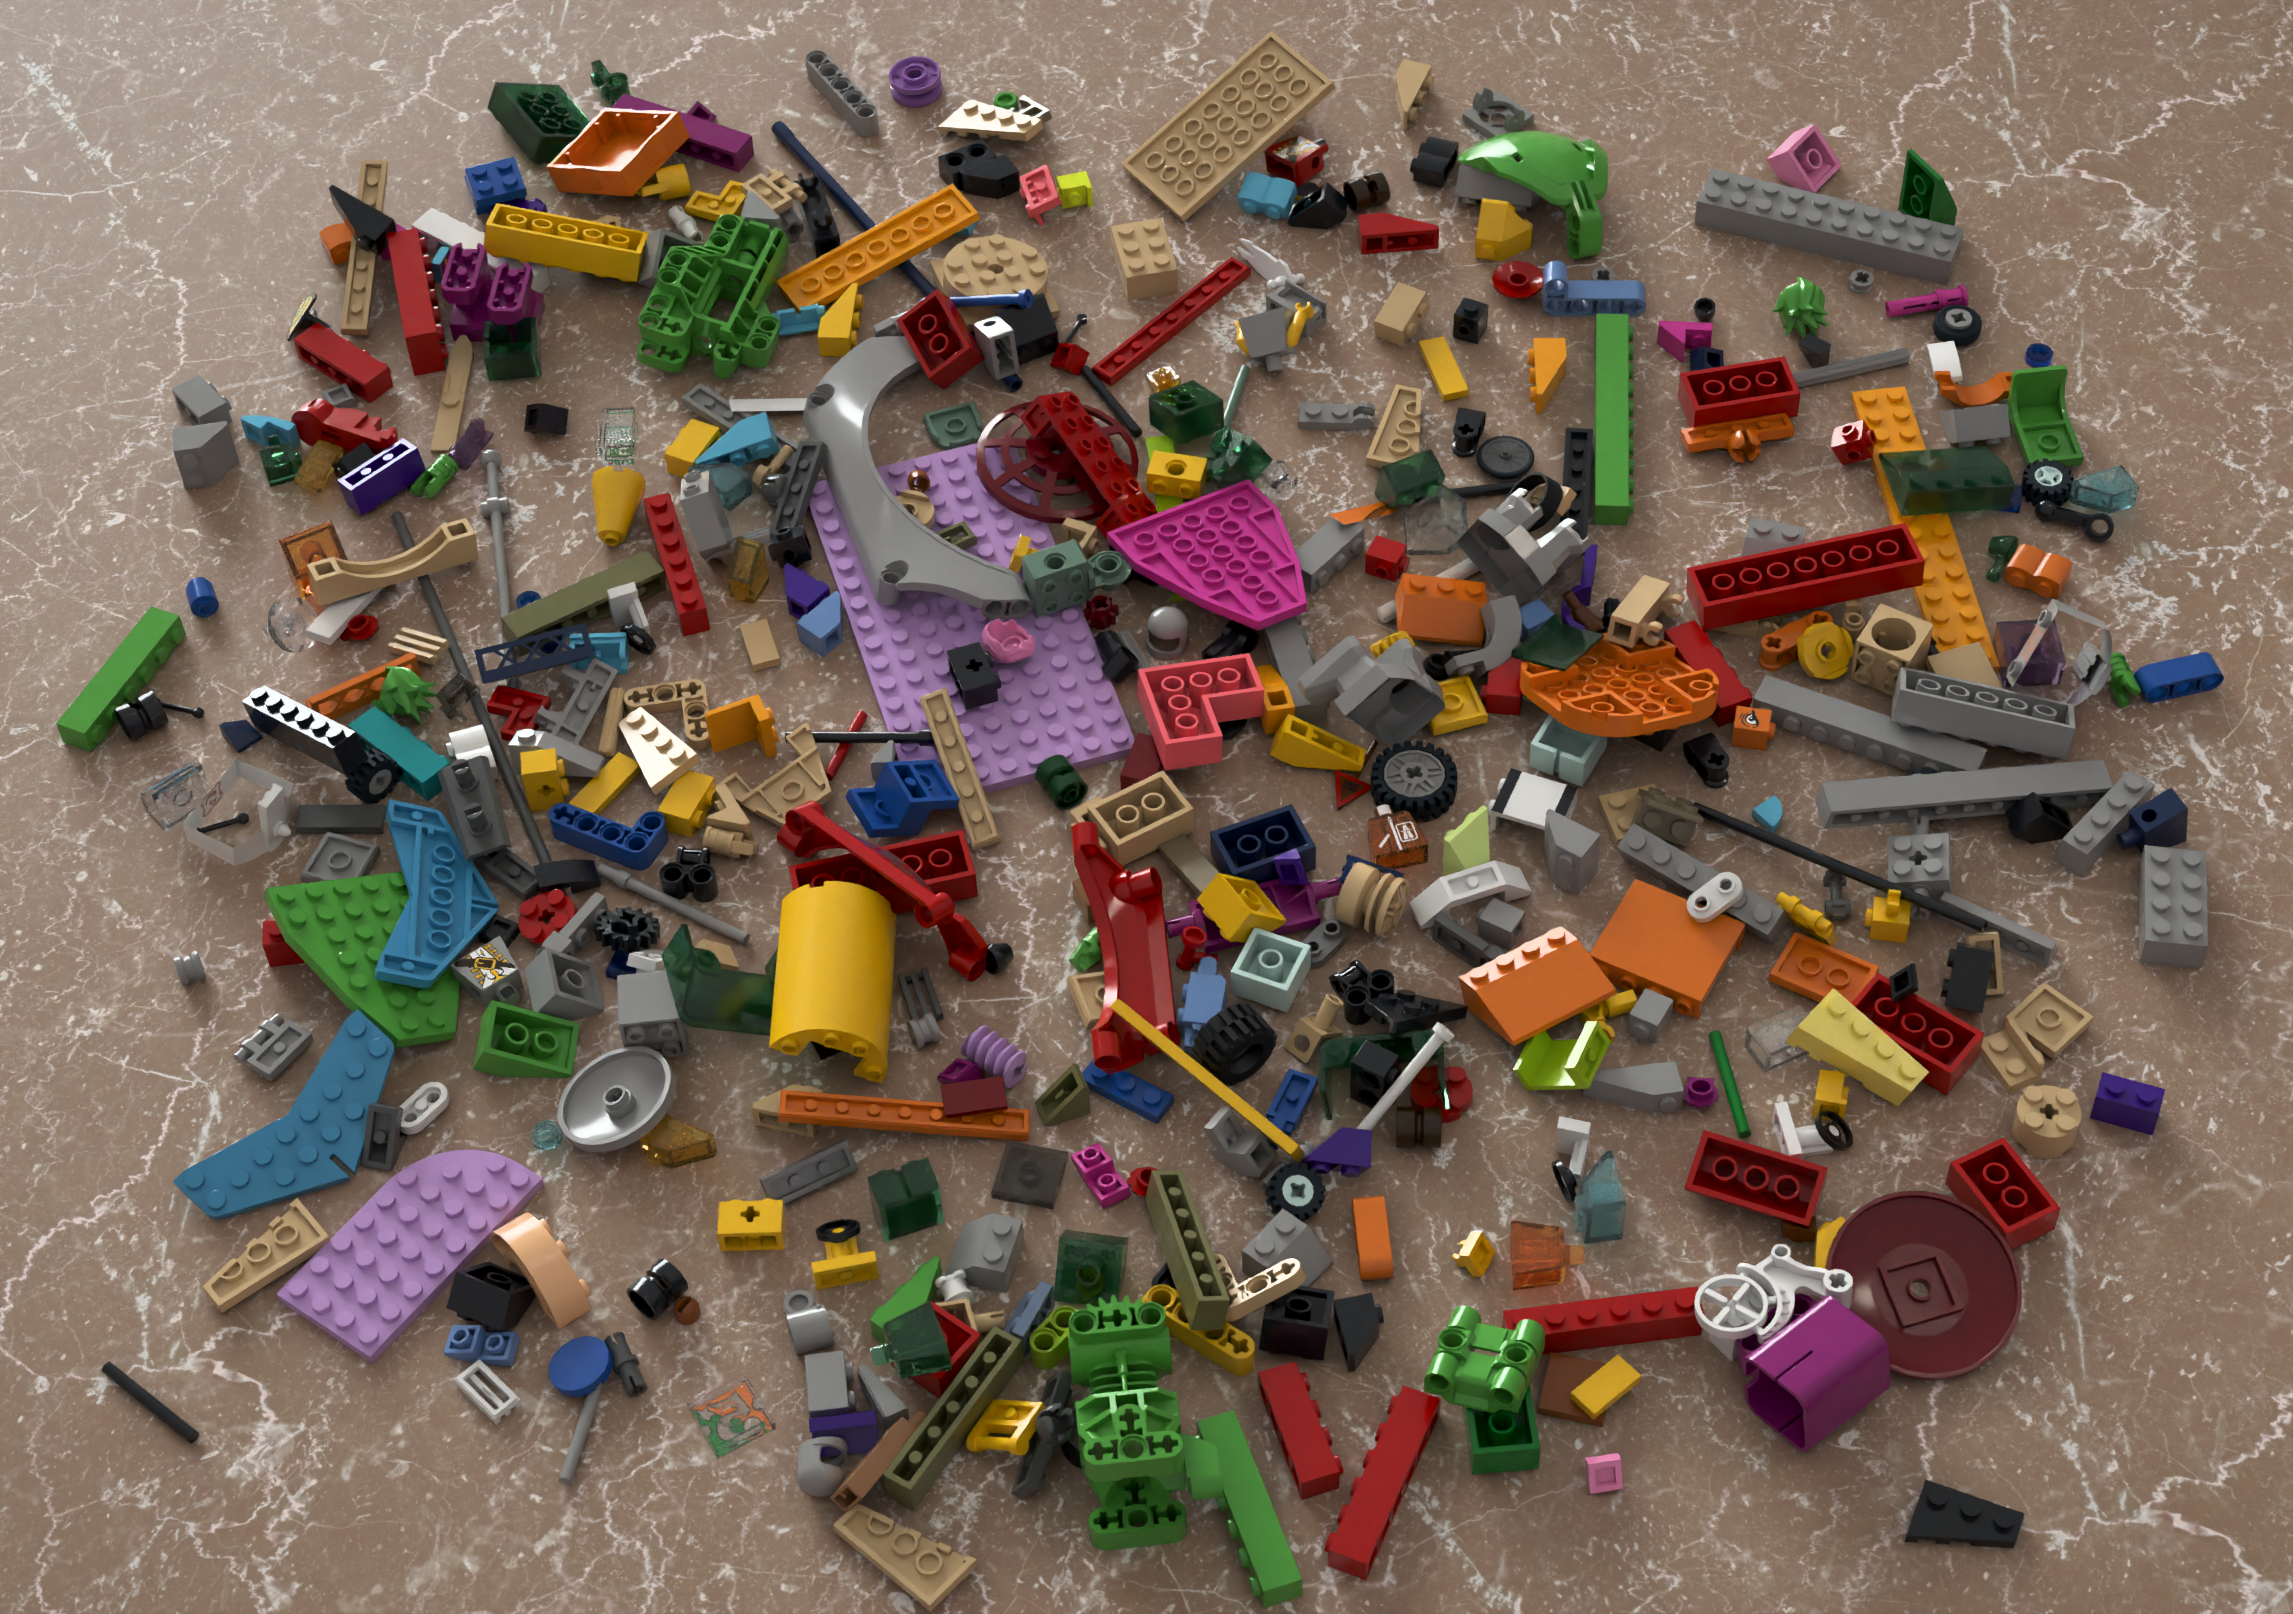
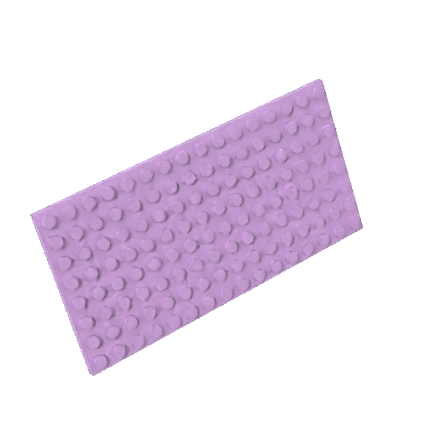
(1046, 702)

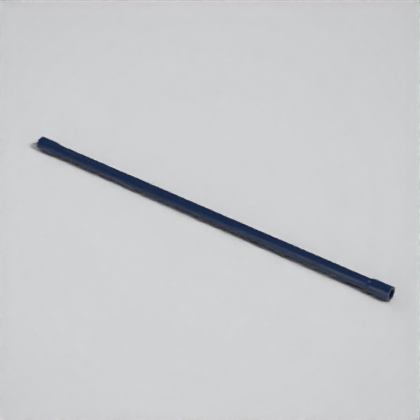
(788, 138)

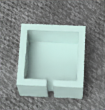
(1565, 751)

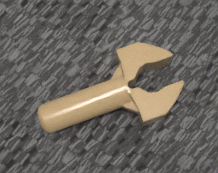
(763, 471)

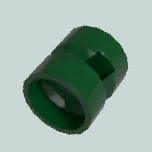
(1061, 782)

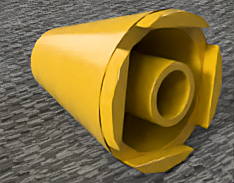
(616, 502)

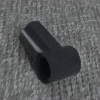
(1233, 640)
(1116, 657)

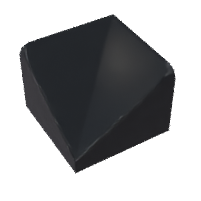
(1815, 350)

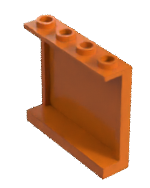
(1663, 949)

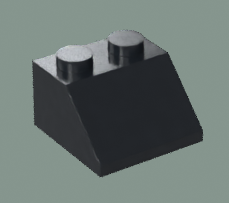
(1032, 327)
(490, 1296)
(1298, 1323)

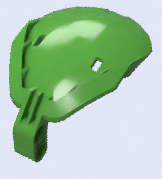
(1556, 169)

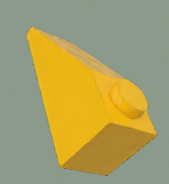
(1313, 747)

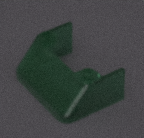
(715, 996)
(1341, 1050)

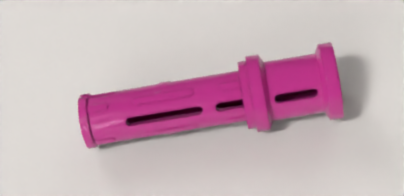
(1928, 302)

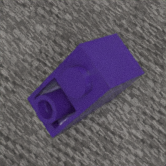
(803, 591)
(1344, 1152)

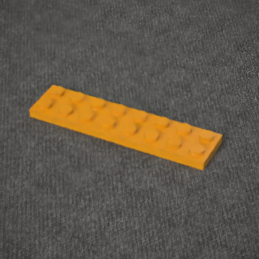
(879, 249)

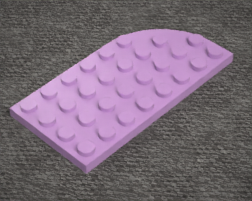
(407, 1246)

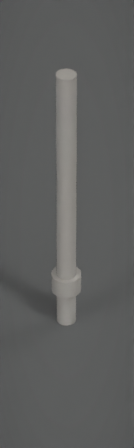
(627, 881)

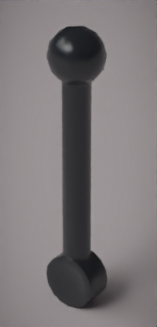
(1081, 319)
(196, 712)
(243, 818)

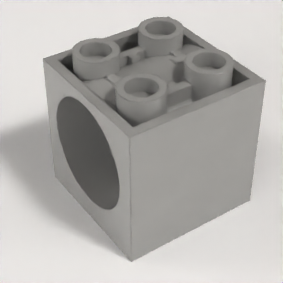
(649, 1014)

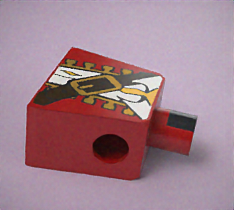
(1296, 158)

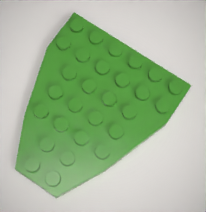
(341, 934)

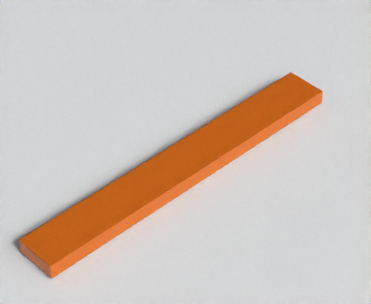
(899, 1116)

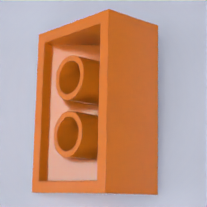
(1441, 609)

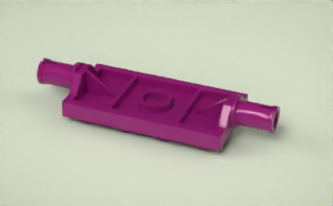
(1294, 902)

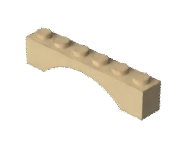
(445, 548)

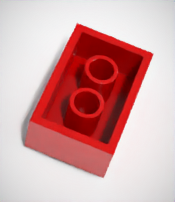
(940, 339)
(2004, 1192)

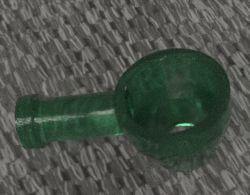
(2002, 549)

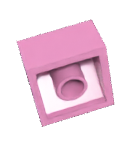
(1804, 160)

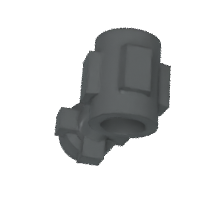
(1836, 907)

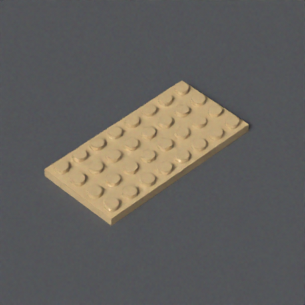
(1227, 126)

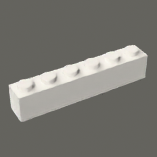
(446, 231)

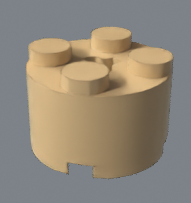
(2046, 1121)

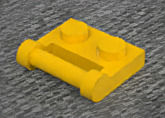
(1005, 1418)

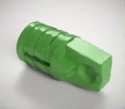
(1087, 952)

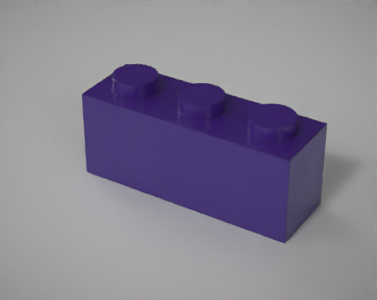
(382, 477)

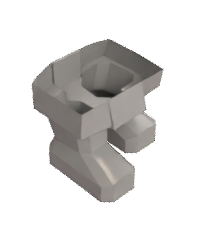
(1511, 556)
(1382, 695)

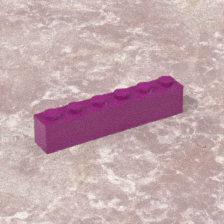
(707, 139)

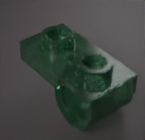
(611, 85)

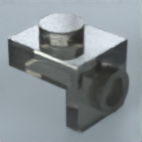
(456, 695)

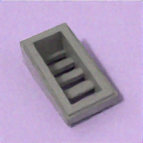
(881, 1398)

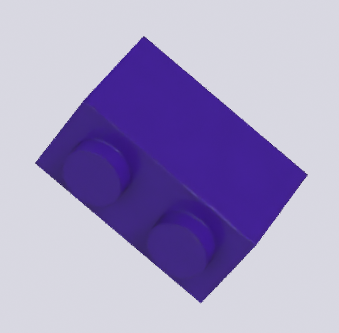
(2127, 1103)

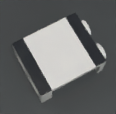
(1527, 799)

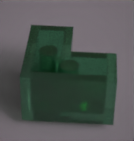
(1238, 458)

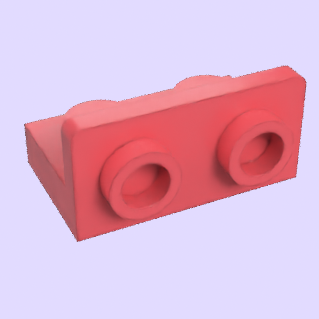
(1039, 192)

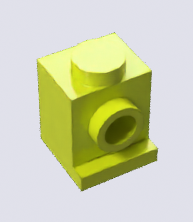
(1075, 190)

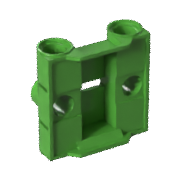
(1482, 1379)

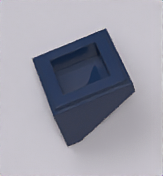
(239, 734)

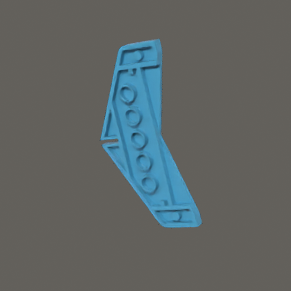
(446, 899)
(298, 1149)

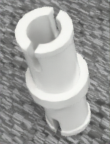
(685, 224)

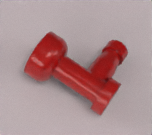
(1193, 939)

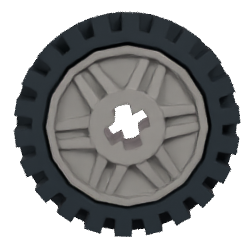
(1414, 780)

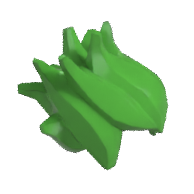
(1801, 307)
(404, 693)

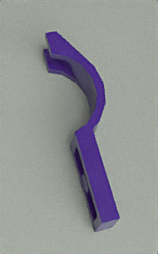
(1584, 590)

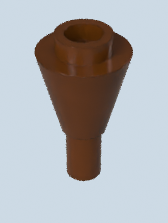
(1582, 614)

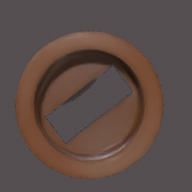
(922, 482)
(691, 1310)

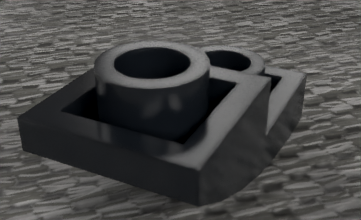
(561, 874)

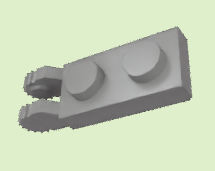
(1336, 416)

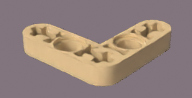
(687, 702)
(1277, 1279)

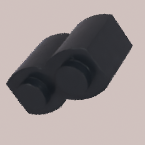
(1435, 161)

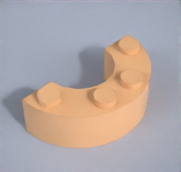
(545, 1267)

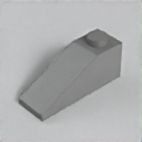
(576, 759)
(1640, 1087)

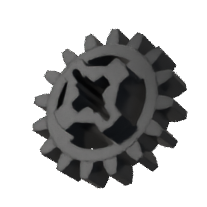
(627, 929)

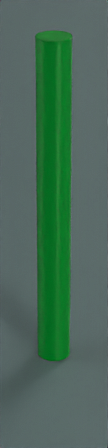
(1729, 1084)

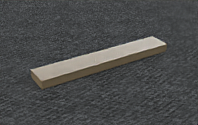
(960, 769)

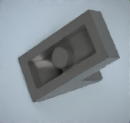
(383, 1136)

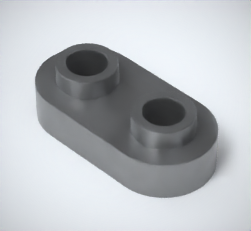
(1326, 942)

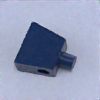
(2156, 823)

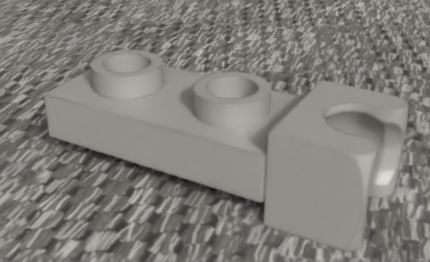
(579, 928)

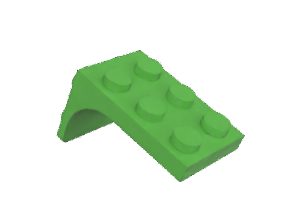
(2041, 416)

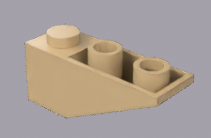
(1411, 85)

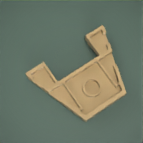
(790, 787)

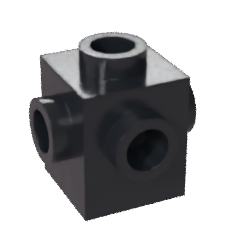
(790, 546)

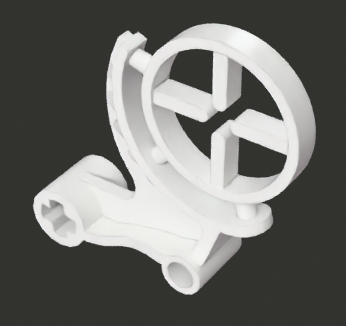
(1782, 1279)

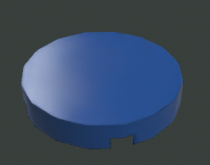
(580, 1366)

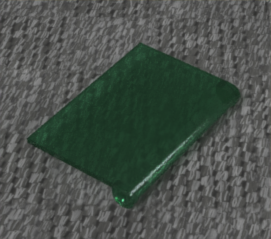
(1556, 645)

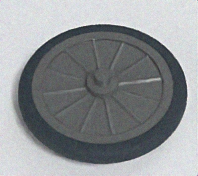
(1505, 457)

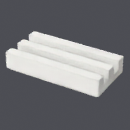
(502, 1408)

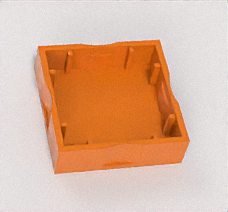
(618, 152)

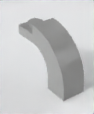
(1503, 630)

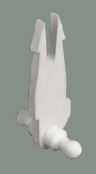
(1267, 266)

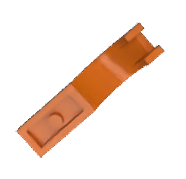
(1978, 395)

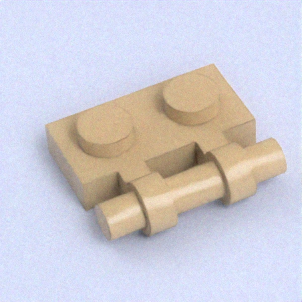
(771, 190)

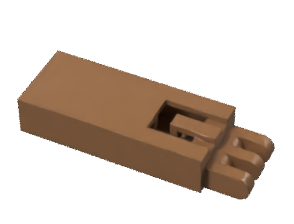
(876, 1461)

